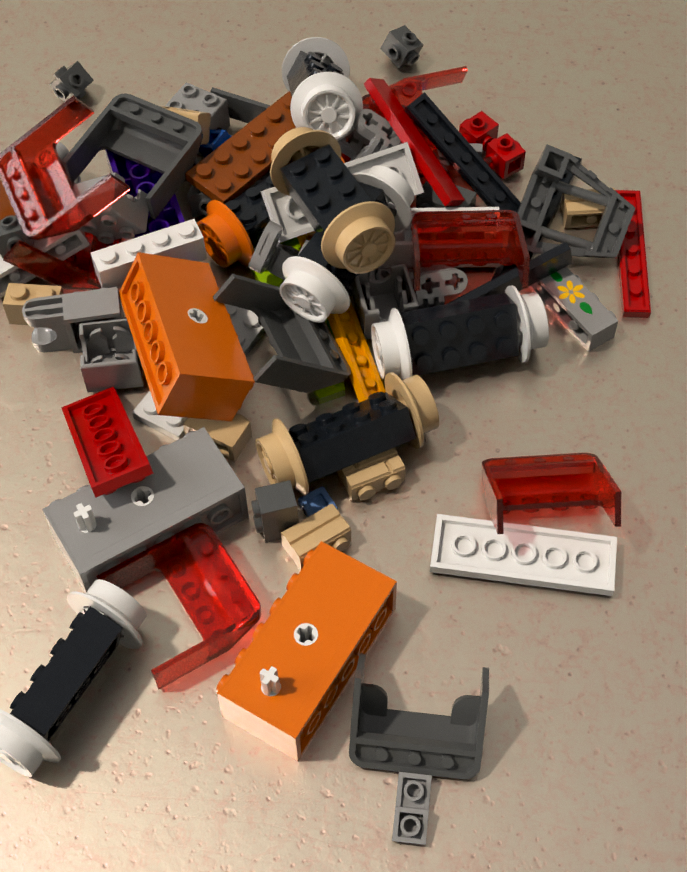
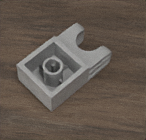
(58, 317)

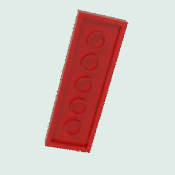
(106, 442)

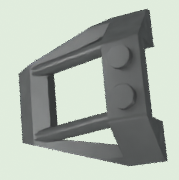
(539, 193)

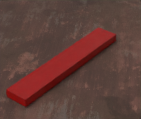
(419, 148)
(633, 263)

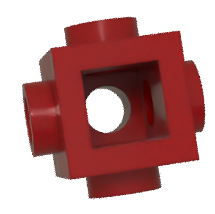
(479, 129)
(506, 155)

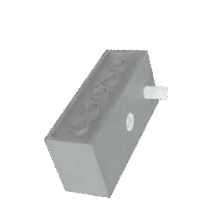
(187, 488)

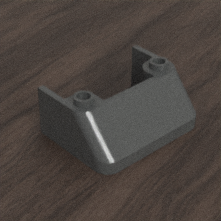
(417, 740)

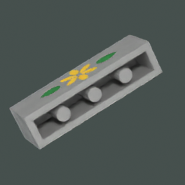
(577, 308)

